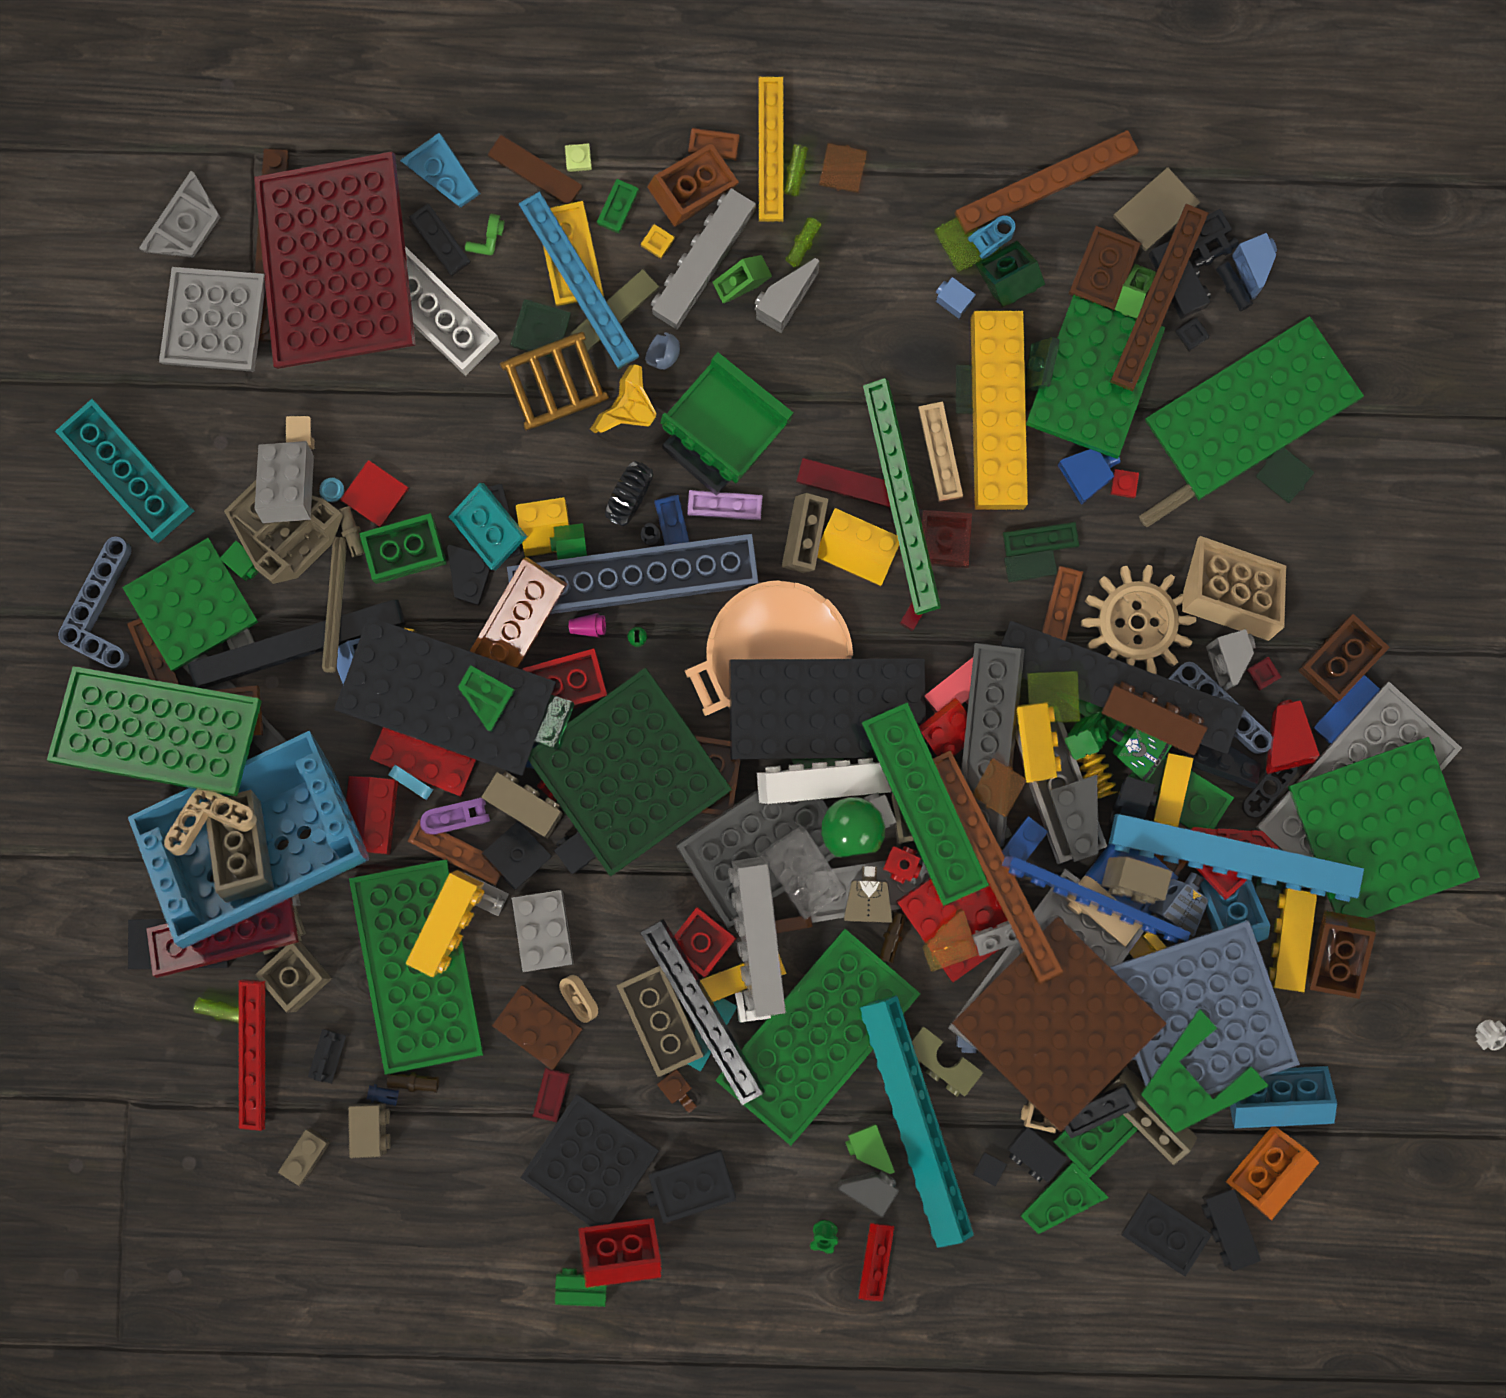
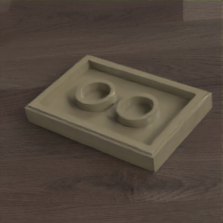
(1155, 209)

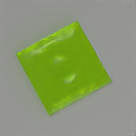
(957, 246)
(1060, 692)

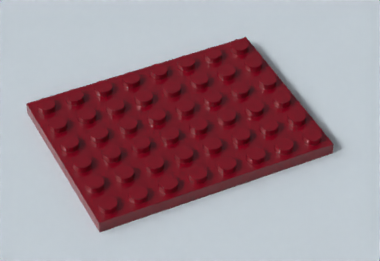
(334, 260)

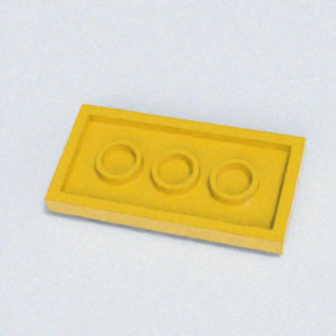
(575, 225)

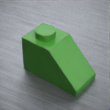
(742, 278)
(1135, 291)
(869, 1148)

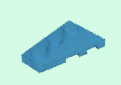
(442, 169)

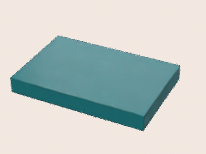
(487, 526)

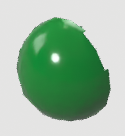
(853, 827)

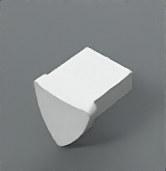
(743, 1013)

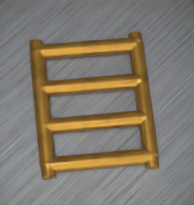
(532, 357)

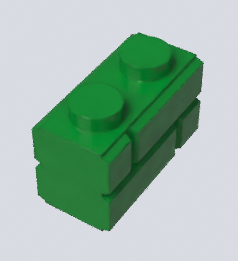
(1088, 735)
(572, 1290)

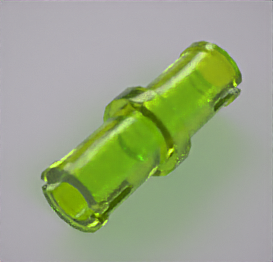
(796, 170)
(803, 242)
(217, 1010)

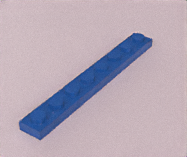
(1086, 896)

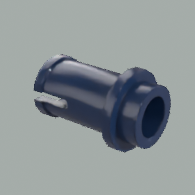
(379, 1094)

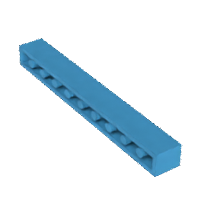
(1236, 856)

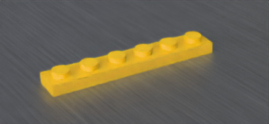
(770, 148)

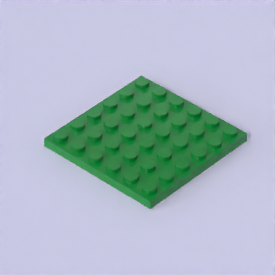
(1392, 822)

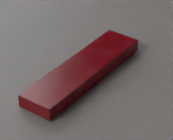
(843, 482)

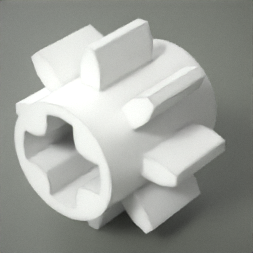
(1491, 1035)

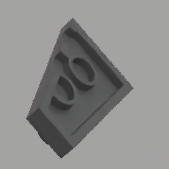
(1078, 816)

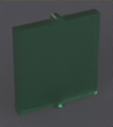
(1285, 474)

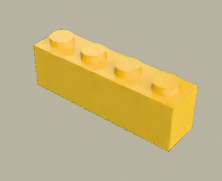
(1293, 940)

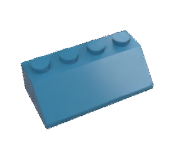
(1291, 1099)

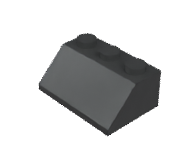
(871, 1190)

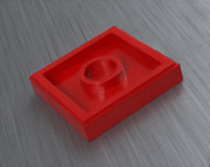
(374, 494)

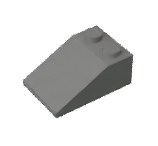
(783, 297)

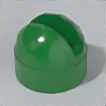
(642, 637)

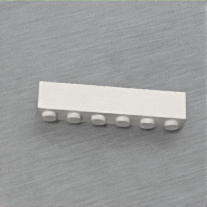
(821, 781)

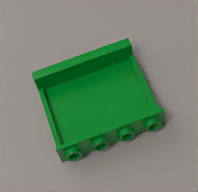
(727, 418)

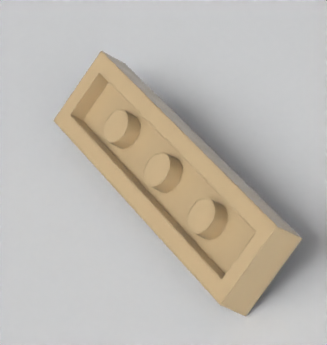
(940, 452)

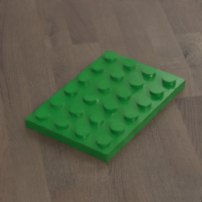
(1081, 399)

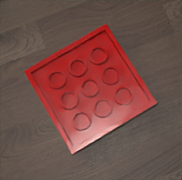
(424, 761)
(928, 915)

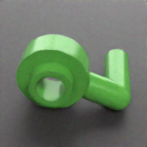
(494, 228)

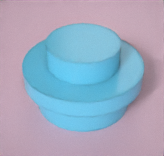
(331, 489)

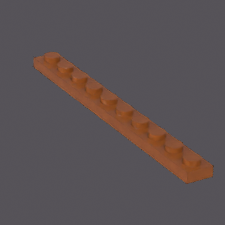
(1002, 883)

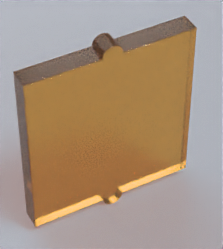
(842, 168)
(999, 787)

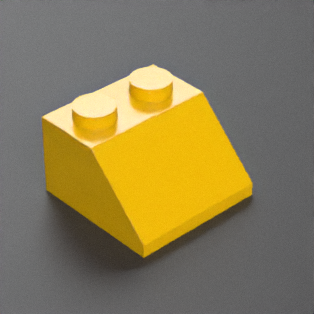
(538, 523)

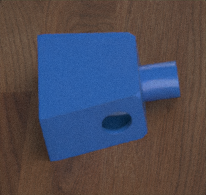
(1087, 472)

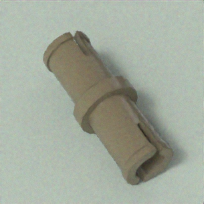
(351, 532)

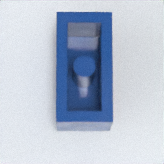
(1024, 839)

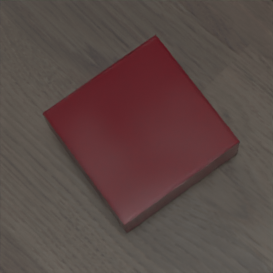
(1264, 673)

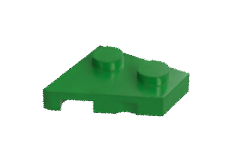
(485, 695)

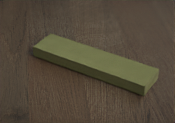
(622, 304)

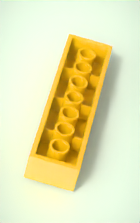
(999, 410)

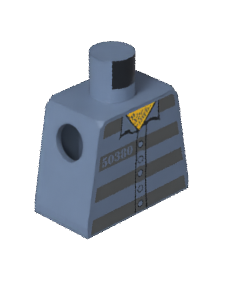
(1182, 904)

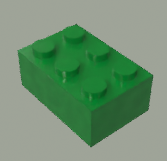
(403, 548)

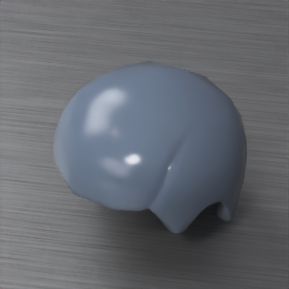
(663, 351)

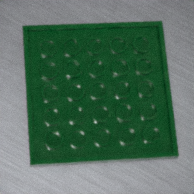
(629, 772)

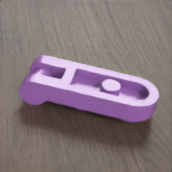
(453, 817)

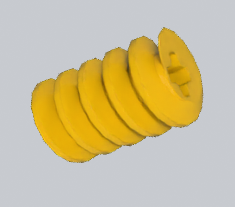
(1092, 766)

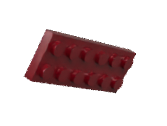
(258, 933)

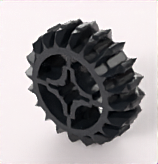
(629, 493)

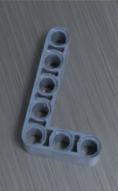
(95, 606)
(1254, 728)

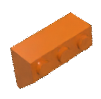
(1272, 1172)

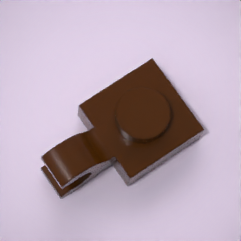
(676, 1088)

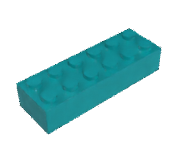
(124, 471)

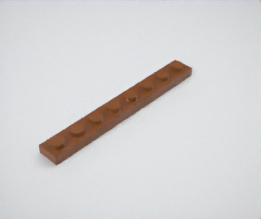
(1046, 182)

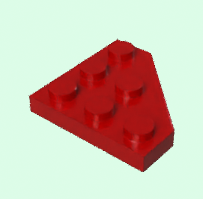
(1229, 883)

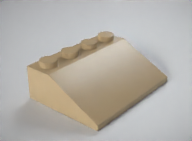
(1235, 589)

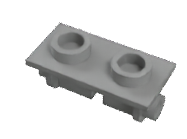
(493, 899)
(994, 938)

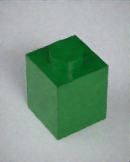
(569, 541)
(239, 561)

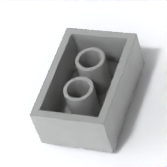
(284, 482)
(542, 931)

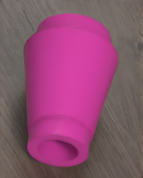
(589, 625)

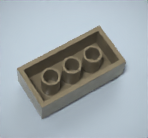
(238, 856)
(660, 1021)

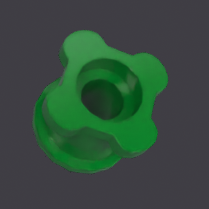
(824, 1236)

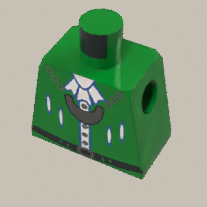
(1138, 750)

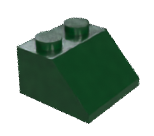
(1010, 273)

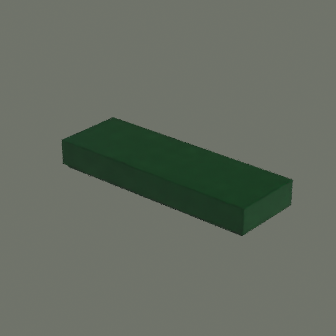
(1040, 539)

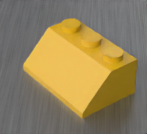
(858, 547)
(1038, 741)

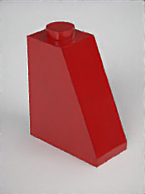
(1291, 738)

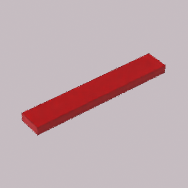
(252, 1054)

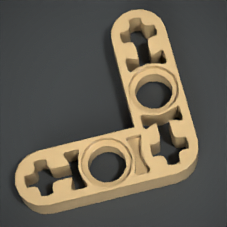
(202, 812)

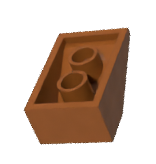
(692, 184)

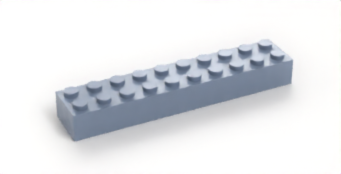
(653, 573)

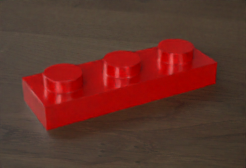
(876, 1262)

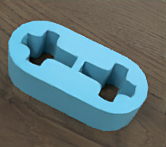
(410, 782)

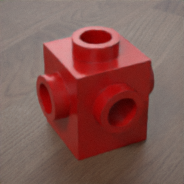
(893, 867)

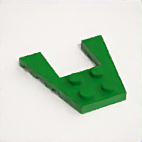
(1178, 1094)

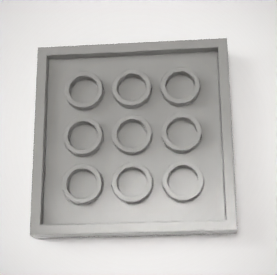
(213, 319)

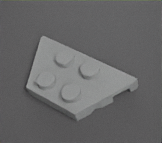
(184, 222)

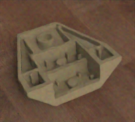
(283, 548)

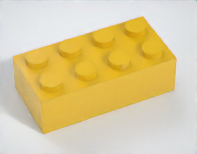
(445, 923)

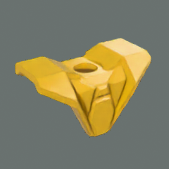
(630, 406)

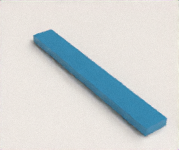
(578, 280)

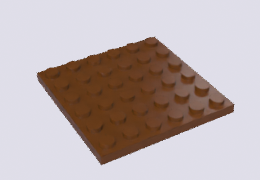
(1063, 1035)

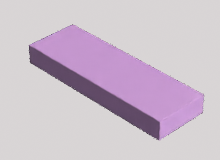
(725, 505)

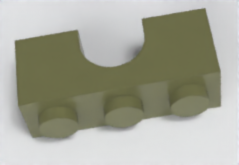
(959, 1077)

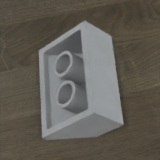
(1230, 657)

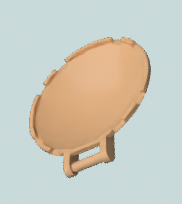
(769, 623)

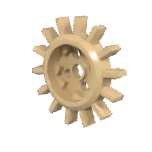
(1154, 604)

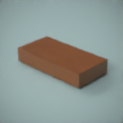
(724, 142)

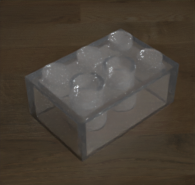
(802, 872)

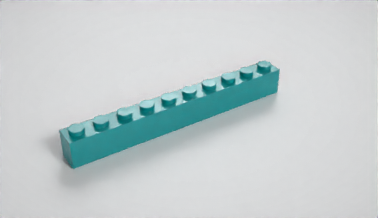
(917, 1122)

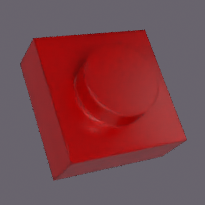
(1124, 483)

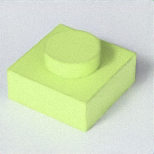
(578, 157)

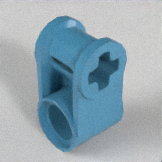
(989, 239)

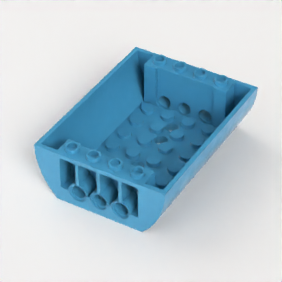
(295, 795)

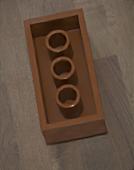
(1155, 719)

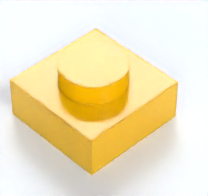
(657, 241)

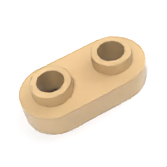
(578, 998)

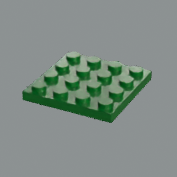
(190, 604)

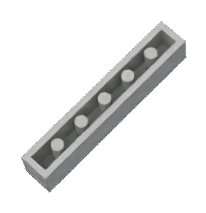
(703, 259)

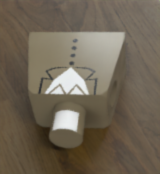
(868, 899)

